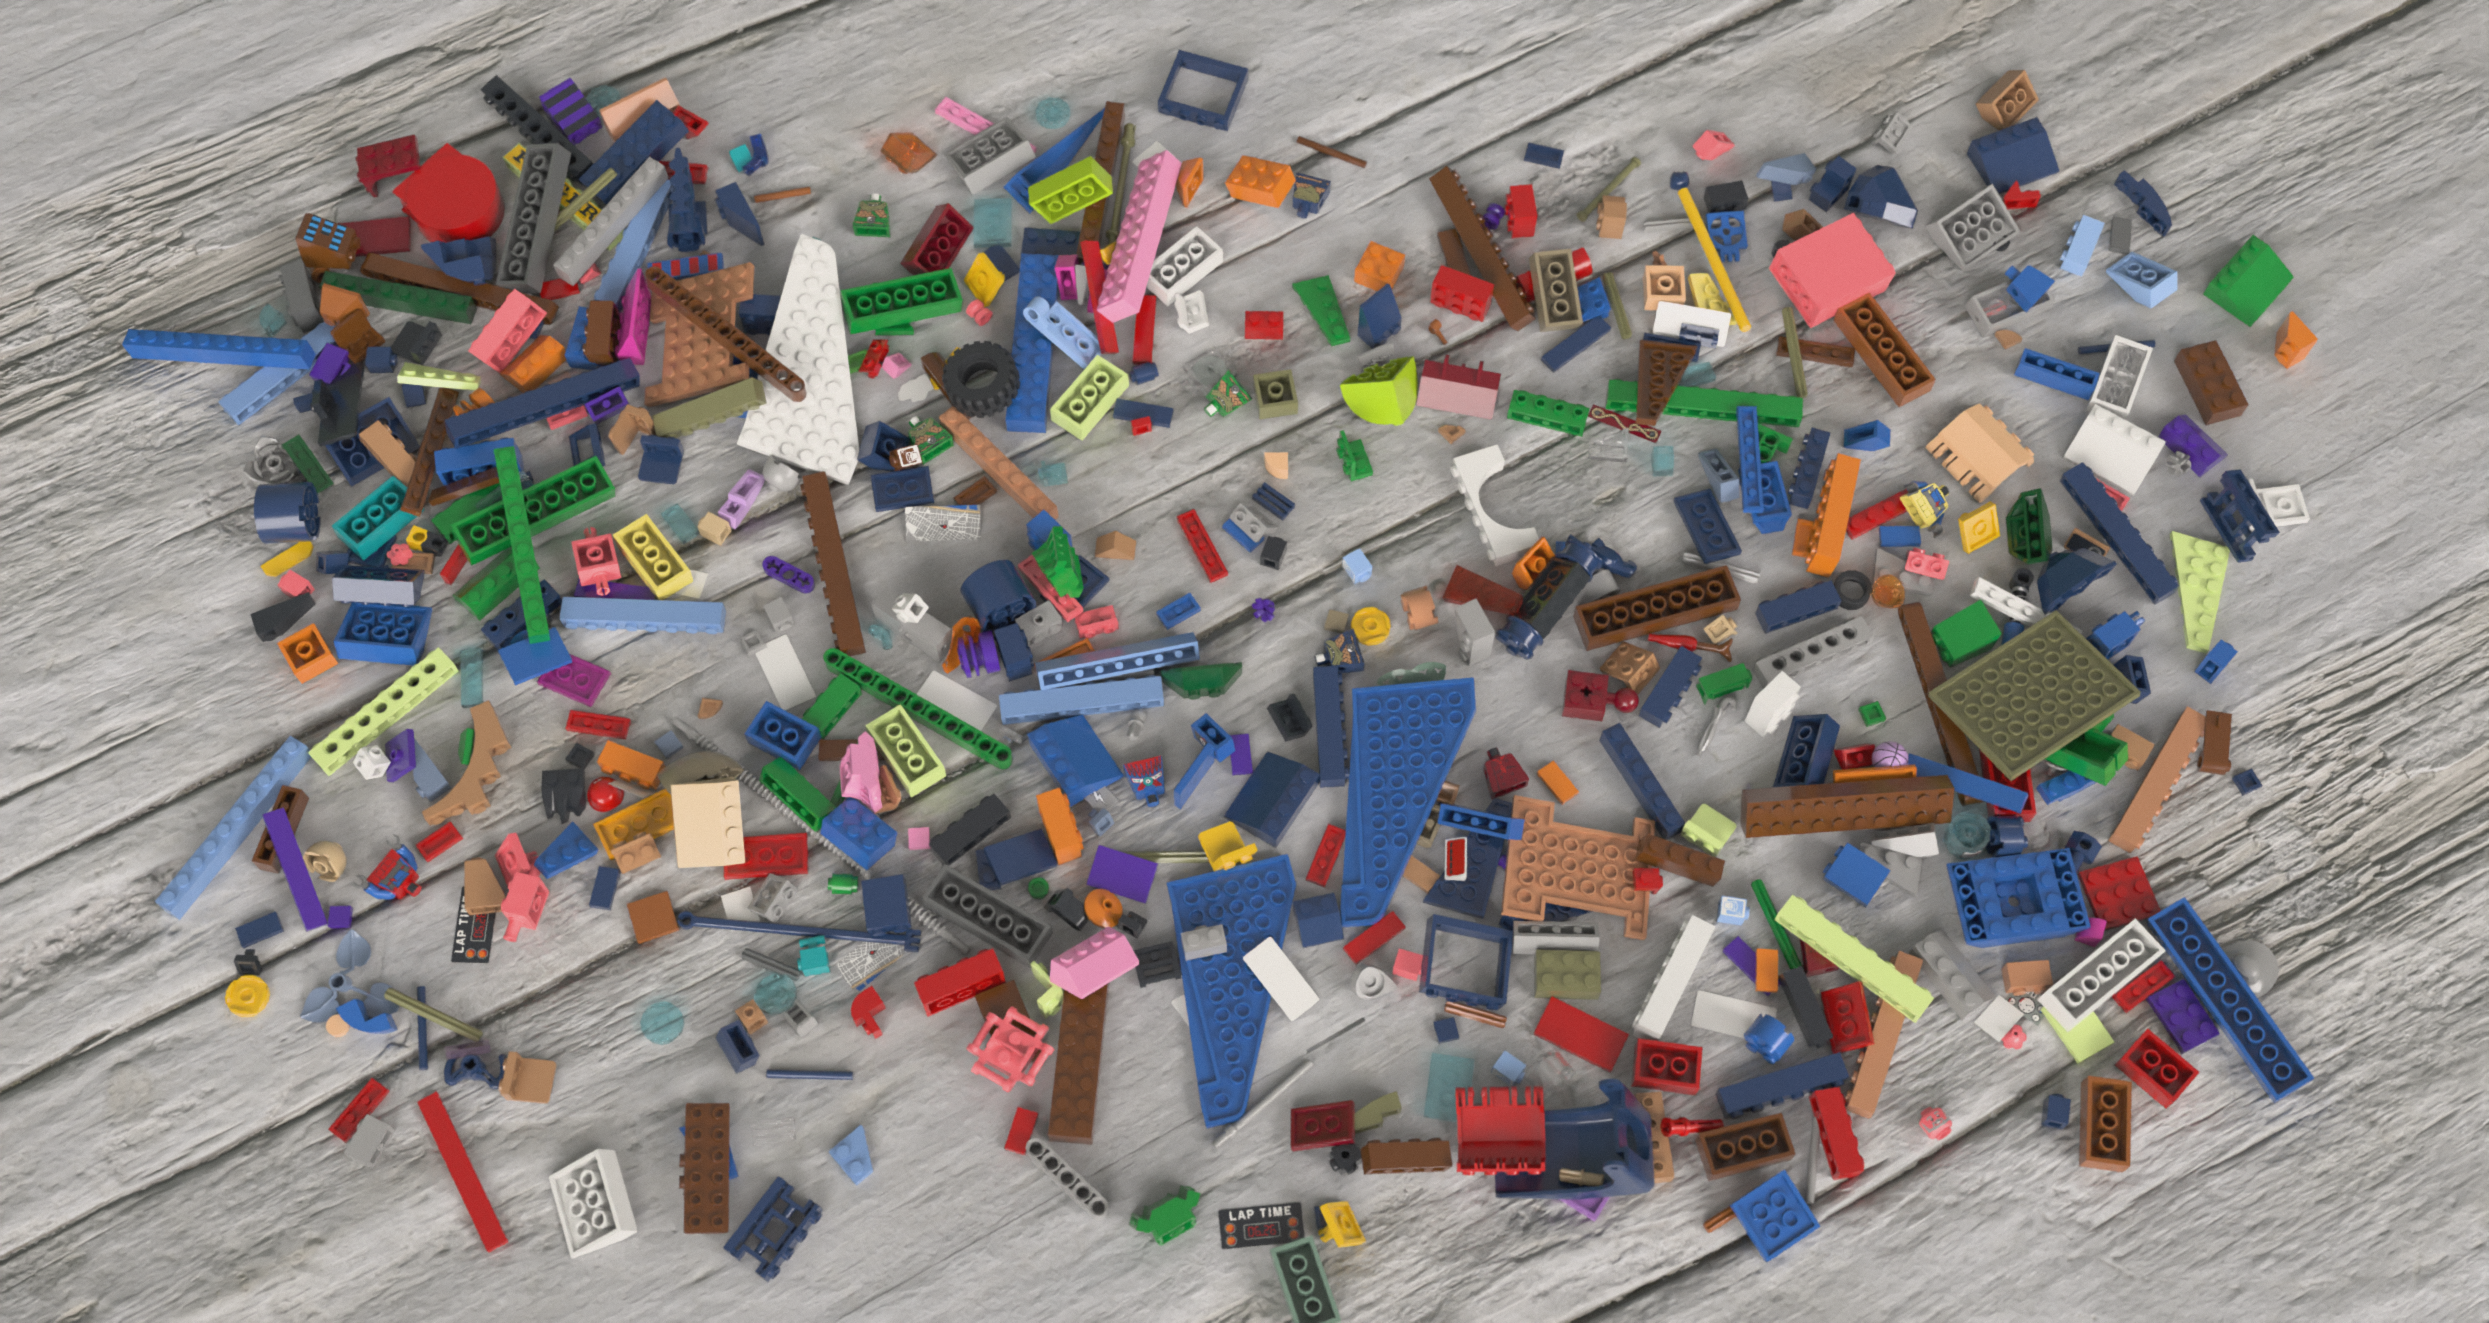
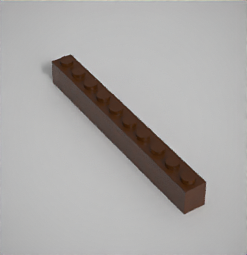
(1106, 157)
(1483, 248)
(833, 564)

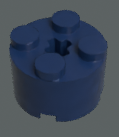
(2006, 836)

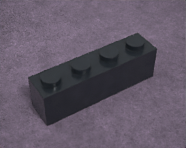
(969, 830)

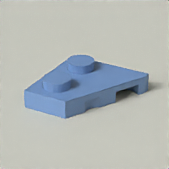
(853, 1155)

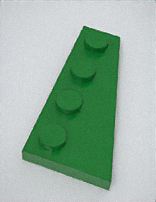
(1324, 308)

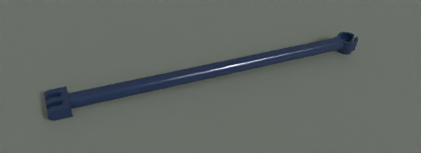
(798, 930)

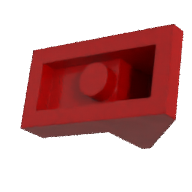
(693, 122)
(2016, 199)

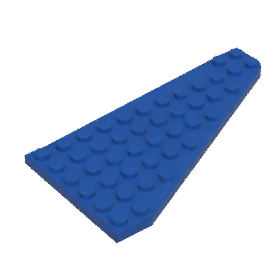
(1397, 767)
(1221, 992)

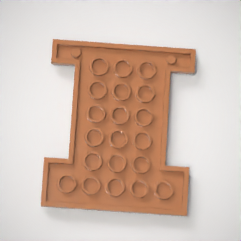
(691, 358)
(1573, 868)

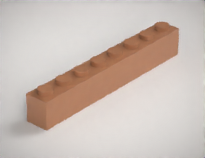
(996, 464)
(2158, 781)
(1876, 1058)

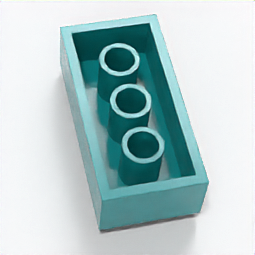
(374, 519)

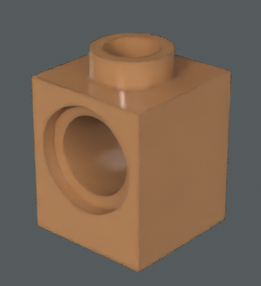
(751, 1016)

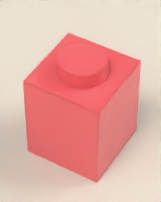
(294, 585)
(1407, 964)

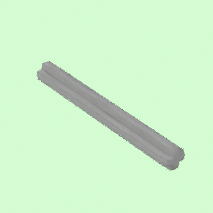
(1677, 224)

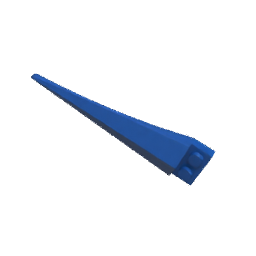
(1050, 162)

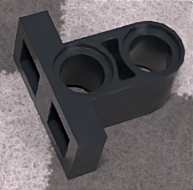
(1067, 908)

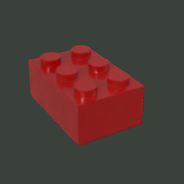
(1462, 293)
(1667, 1066)
(2157, 1068)

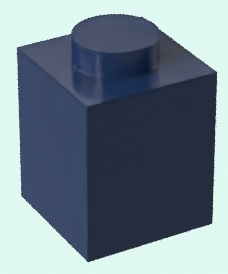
(381, 360)
(2056, 1111)

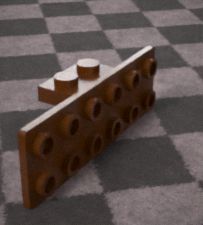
(706, 1168)

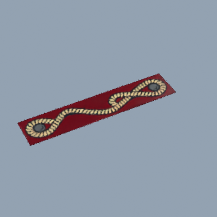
(1622, 422)

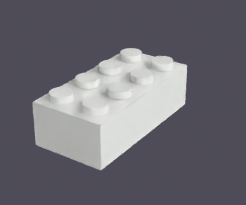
(1183, 265)

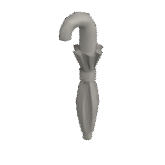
(1718, 713)

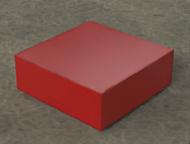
(1141, 426)

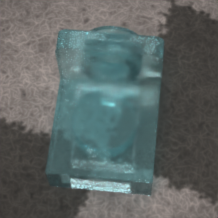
(1053, 474)

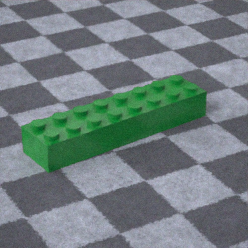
(545, 504)

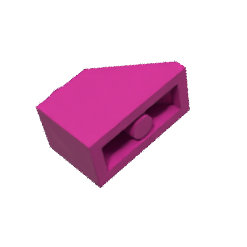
(1066, 276)

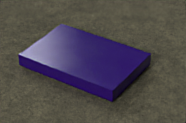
(1122, 874)

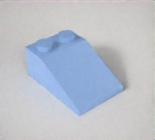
(2143, 279)

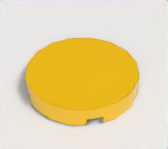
(1370, 626)
(247, 996)

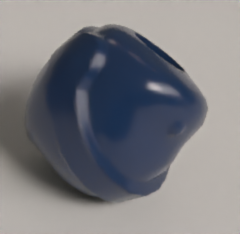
(1679, 180)

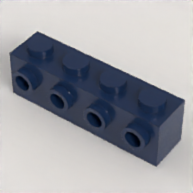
(1809, 469)
(512, 620)

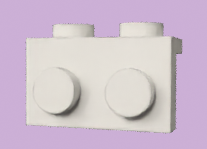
(1191, 311)

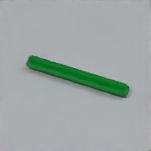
(1777, 929)

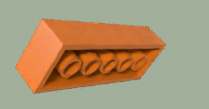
(1832, 515)

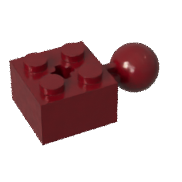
(1595, 688)

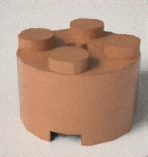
(1419, 607)

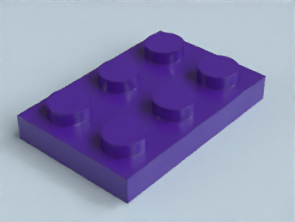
(2183, 1016)

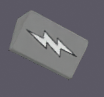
(1380, 355)
(1102, 799)

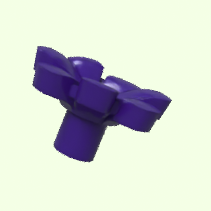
(1264, 609)

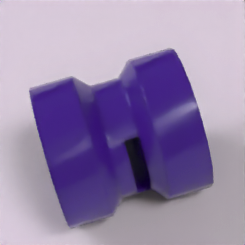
(1492, 216)

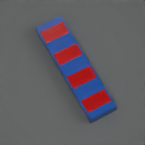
(690, 266)

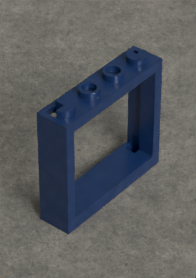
(1210, 67)
(1473, 930)

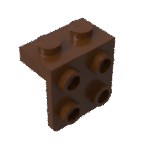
(356, 335)

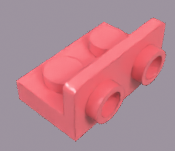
(1096, 622)

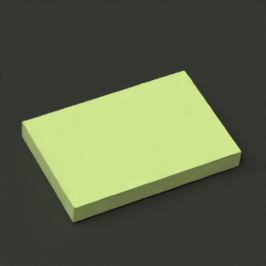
(2085, 1038)

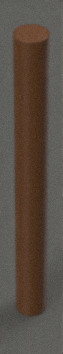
(1332, 152)

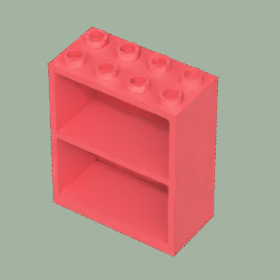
(1831, 269)

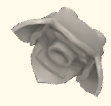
(267, 455)

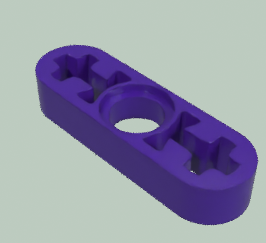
(792, 582)

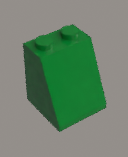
(1966, 634)

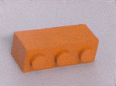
(630, 765)

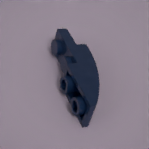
(2150, 203)

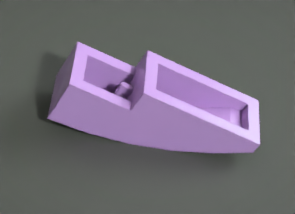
(741, 498)

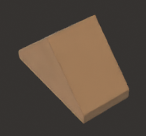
(1115, 546)

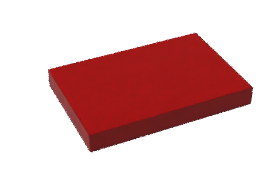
(1847, 1017)

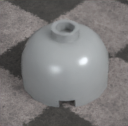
(780, 476)

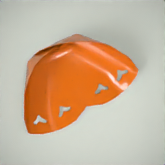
(953, 658)

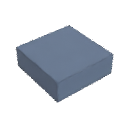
(669, 744)

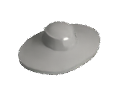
(2255, 965)

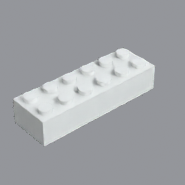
(2101, 975)
(1674, 978)

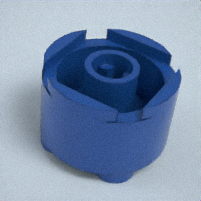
(1768, 1038)

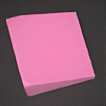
(895, 365)

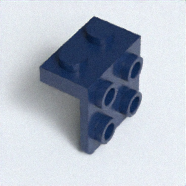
(660, 459)

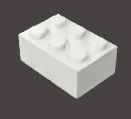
(1773, 704)

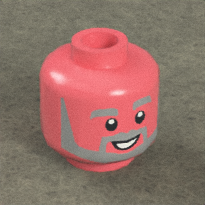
(1935, 1123)

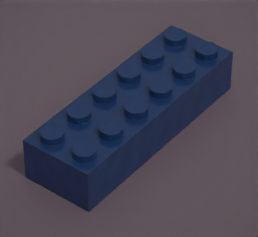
(647, 137)

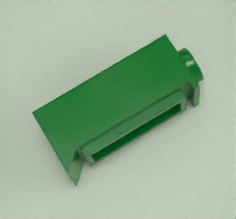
(1724, 682)

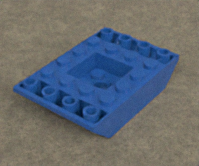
(2045, 892)

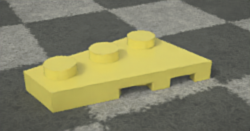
(1706, 294)

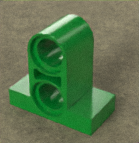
(1779, 442)

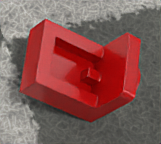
(1647, 879)

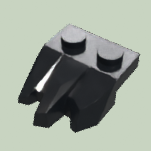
(563, 792)

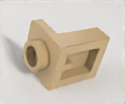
(1721, 629)

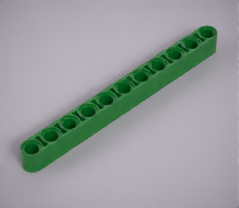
(923, 715)

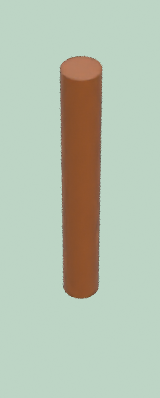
(782, 194)

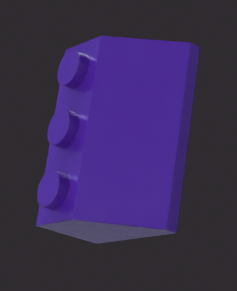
(2187, 437)

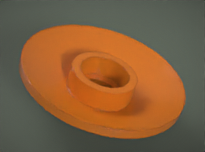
(1098, 912)

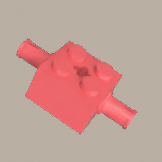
(596, 560)
(524, 902)

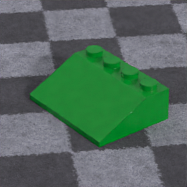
(2249, 281)

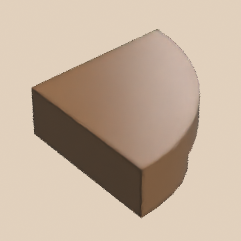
(2008, 338)
(1451, 433)
(709, 708)

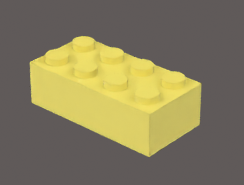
(653, 558)

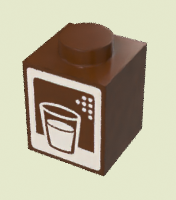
(905, 457)

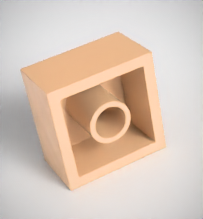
(1664, 285)

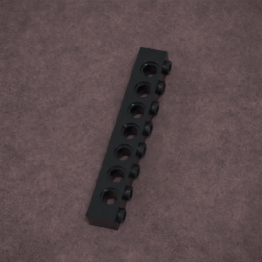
(506, 100)

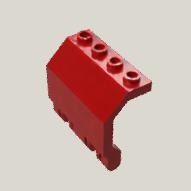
(1501, 1133)

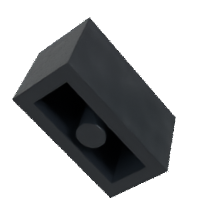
(1726, 197)

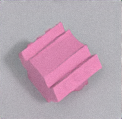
(860, 773)

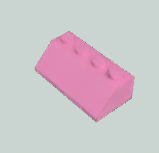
(1093, 963)

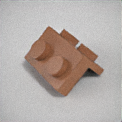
(890, 794)

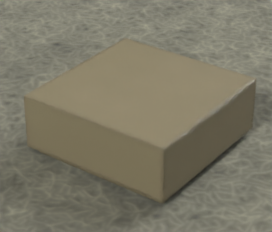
(1336, 621)

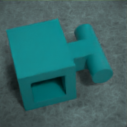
(815, 959)

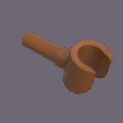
(1434, 328)

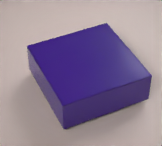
(340, 916)

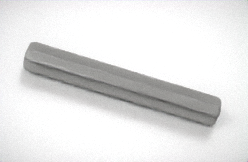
(1735, 571)

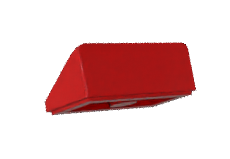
(1855, 756)

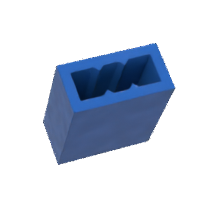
(1855, 874)

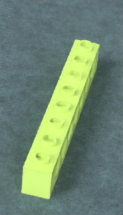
(382, 721)

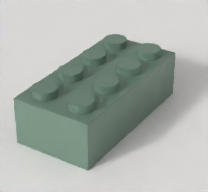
(1304, 1282)

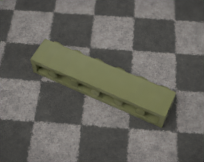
(710, 409)

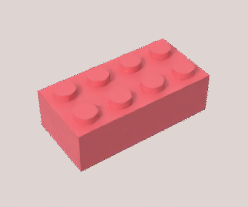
(507, 331)

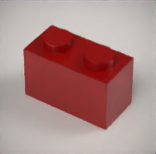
(1264, 325)

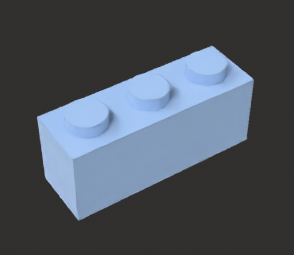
(2081, 245)

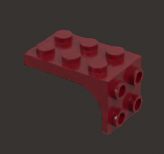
(386, 160)

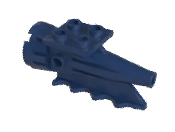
(686, 215)

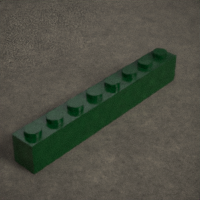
(406, 298)

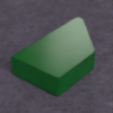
(466, 745)

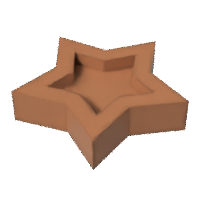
(1658, 259)

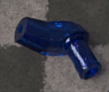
(760, 156)

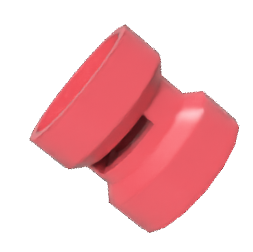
(979, 312)

